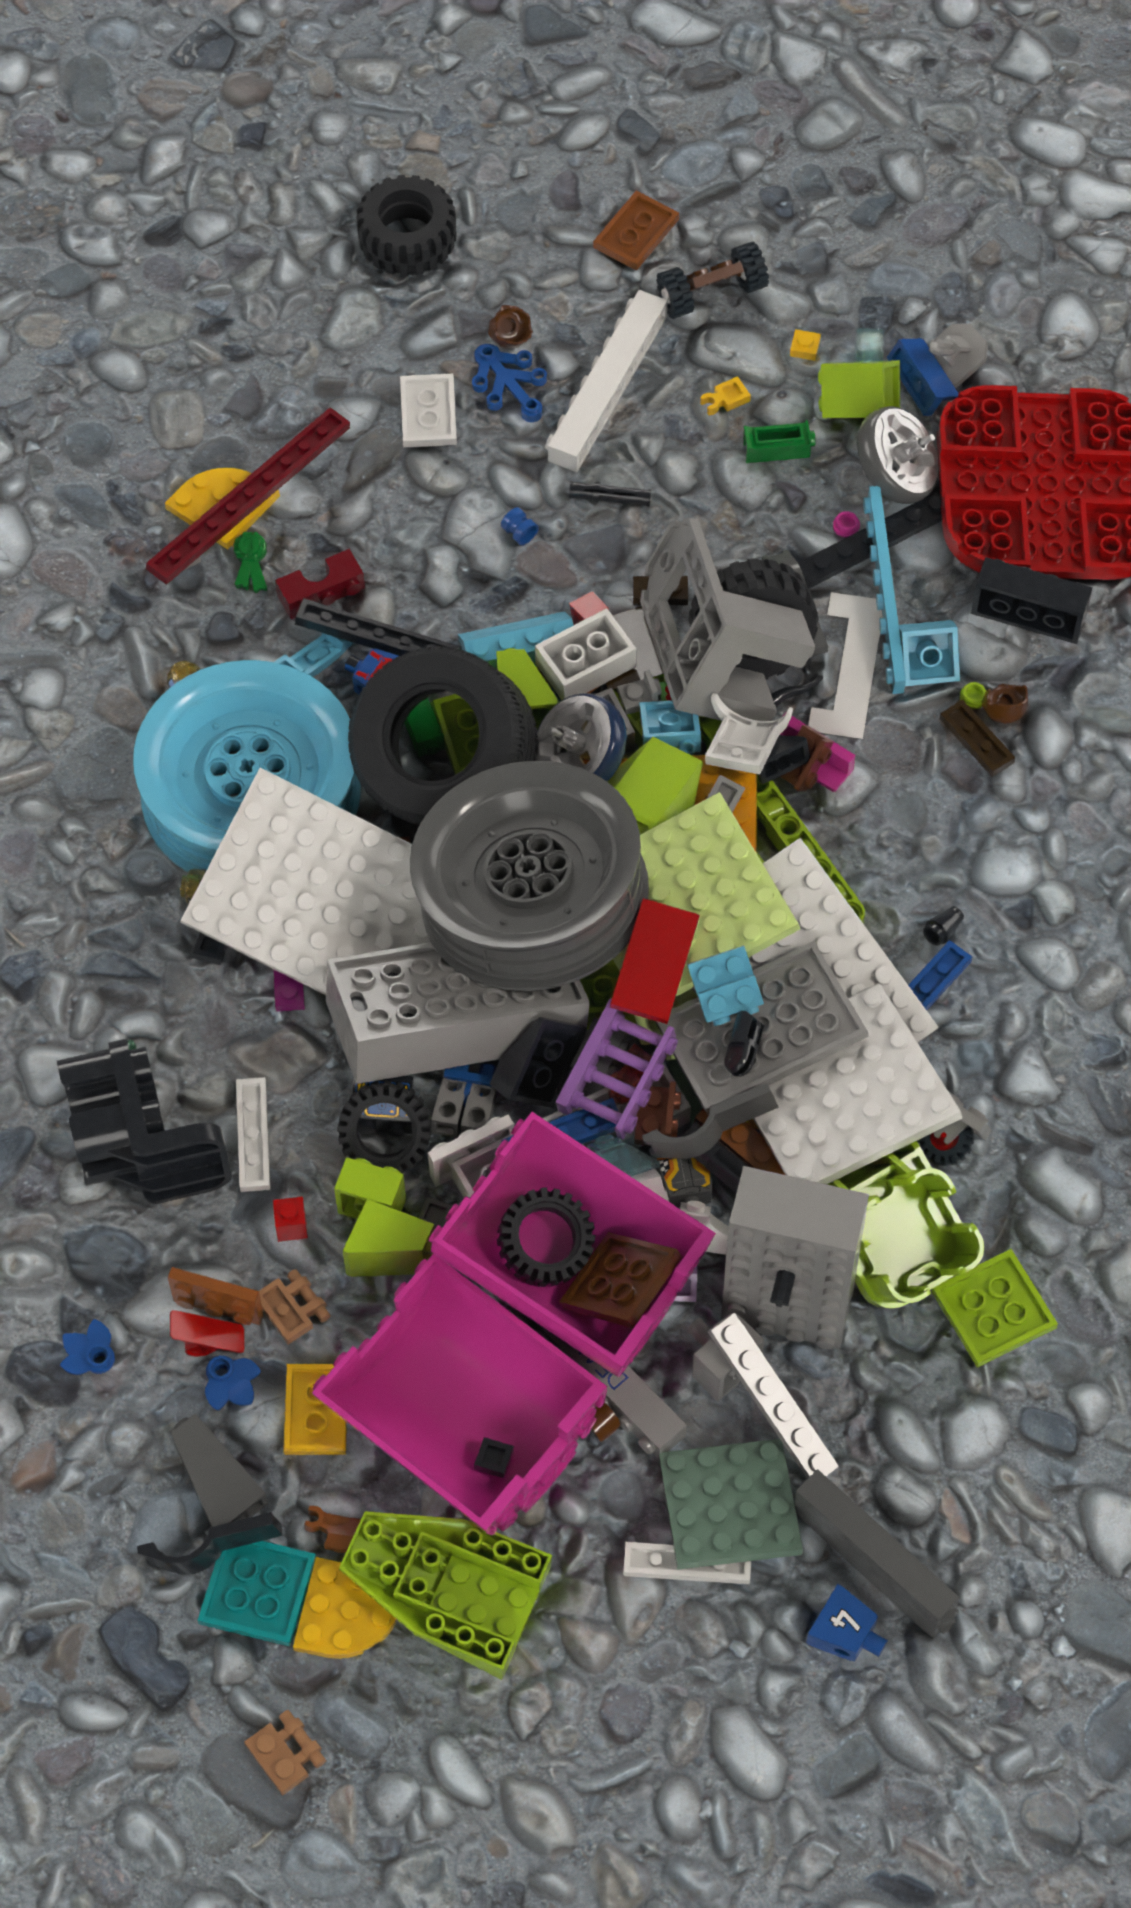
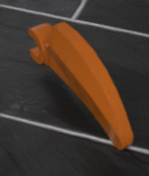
(336, 1527)

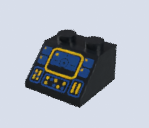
(385, 1116)

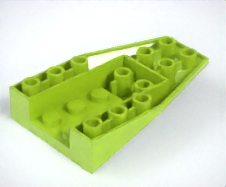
(658, 782)
(449, 1582)

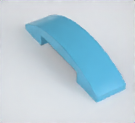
(316, 655)

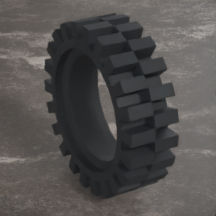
(394, 1095)
(525, 1265)

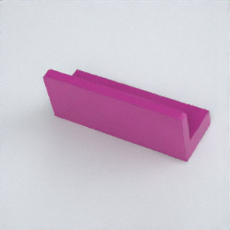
(838, 766)

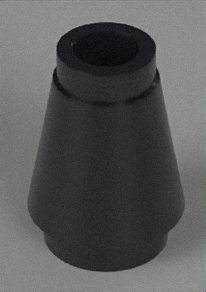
(941, 927)

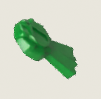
(250, 550)

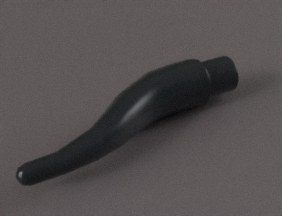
(790, 691)

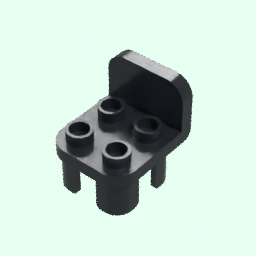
(122, 1131)

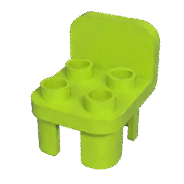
(909, 1229)

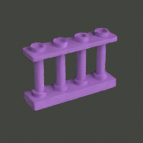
(600, 1046)

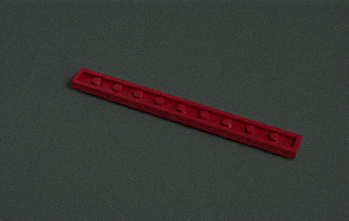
(247, 496)

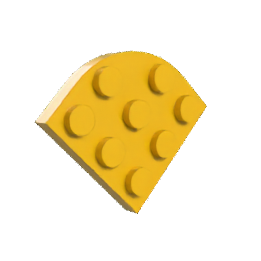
(207, 489)
(339, 1616)

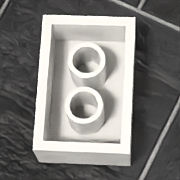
(585, 655)

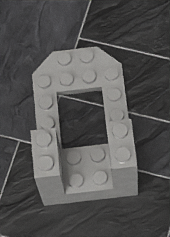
(720, 633)

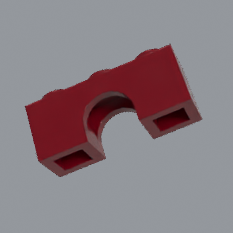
(342, 579)

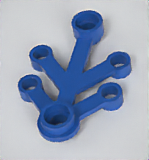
(508, 378)

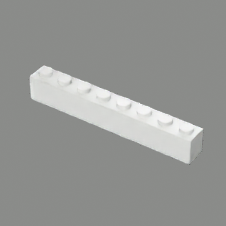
(606, 381)

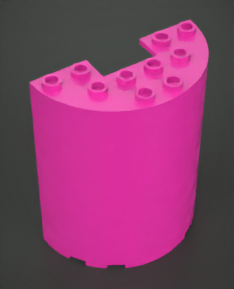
(617, 1203)
(458, 1372)

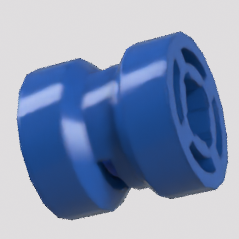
(522, 528)

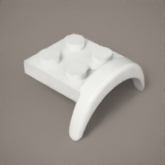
(741, 741)

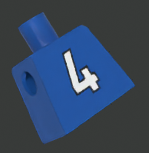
(846, 1627)

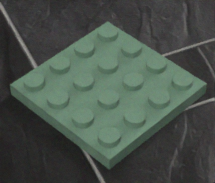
(730, 1504)

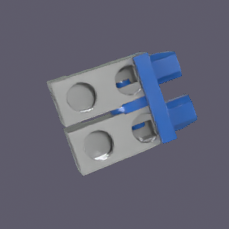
(463, 1090)

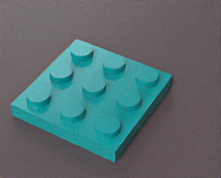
(258, 1591)

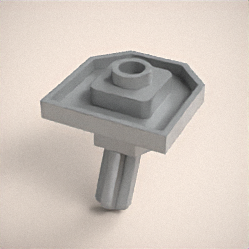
(959, 351)

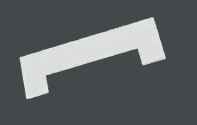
(856, 667)

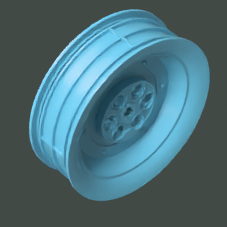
(241, 710)

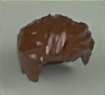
(510, 327)
(1006, 703)

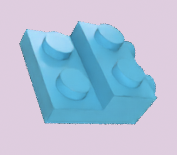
(671, 726)
(725, 985)

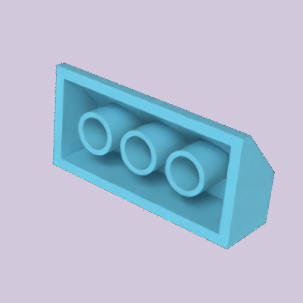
(515, 635)

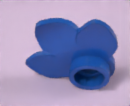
(85, 1348)
(232, 1386)

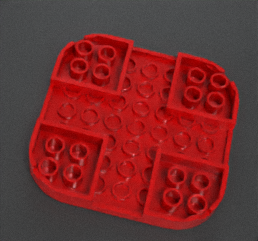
(1038, 480)

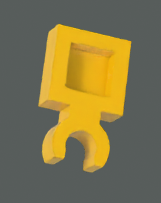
(727, 394)

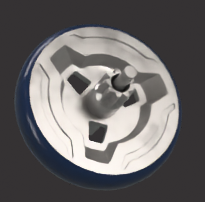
(564, 728)

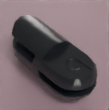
(743, 1044)

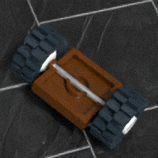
(746, 265)

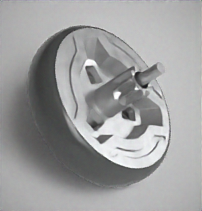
(911, 441)

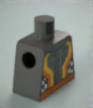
(685, 1180)

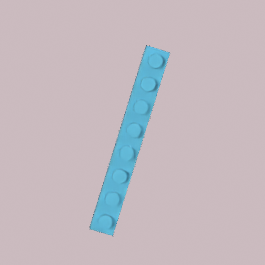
(886, 598)

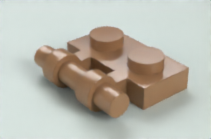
(285, 1312)
(277, 1759)

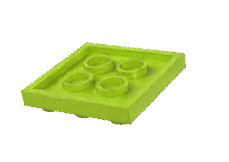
(994, 1308)

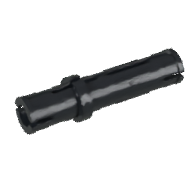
(609, 493)

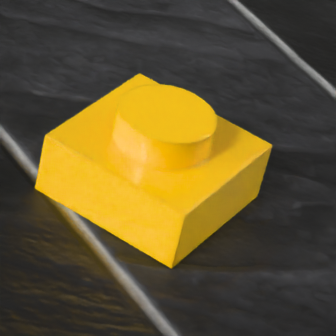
(805, 345)

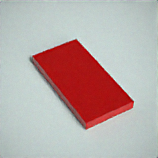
(654, 961)

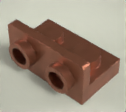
(820, 752)
(658, 1113)

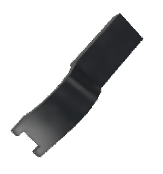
(218, 1539)

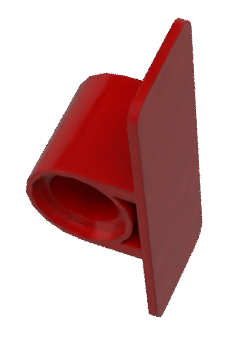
(205, 1334)

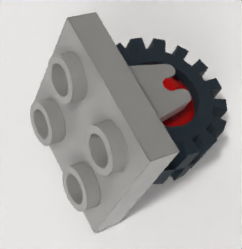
(955, 1140)

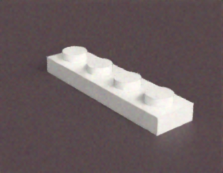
(253, 1134)
(659, 1561)

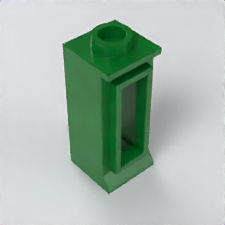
(778, 442)
(424, 730)

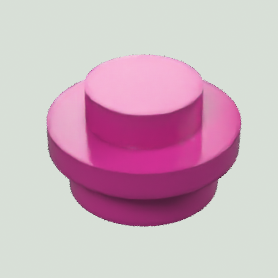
(846, 524)

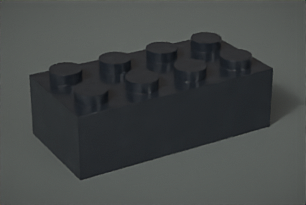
(1031, 600)

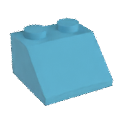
(930, 652)

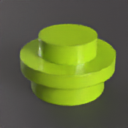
(973, 695)

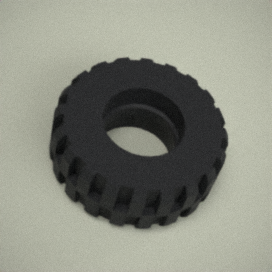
(769, 583)

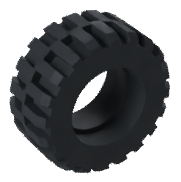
(399, 200)

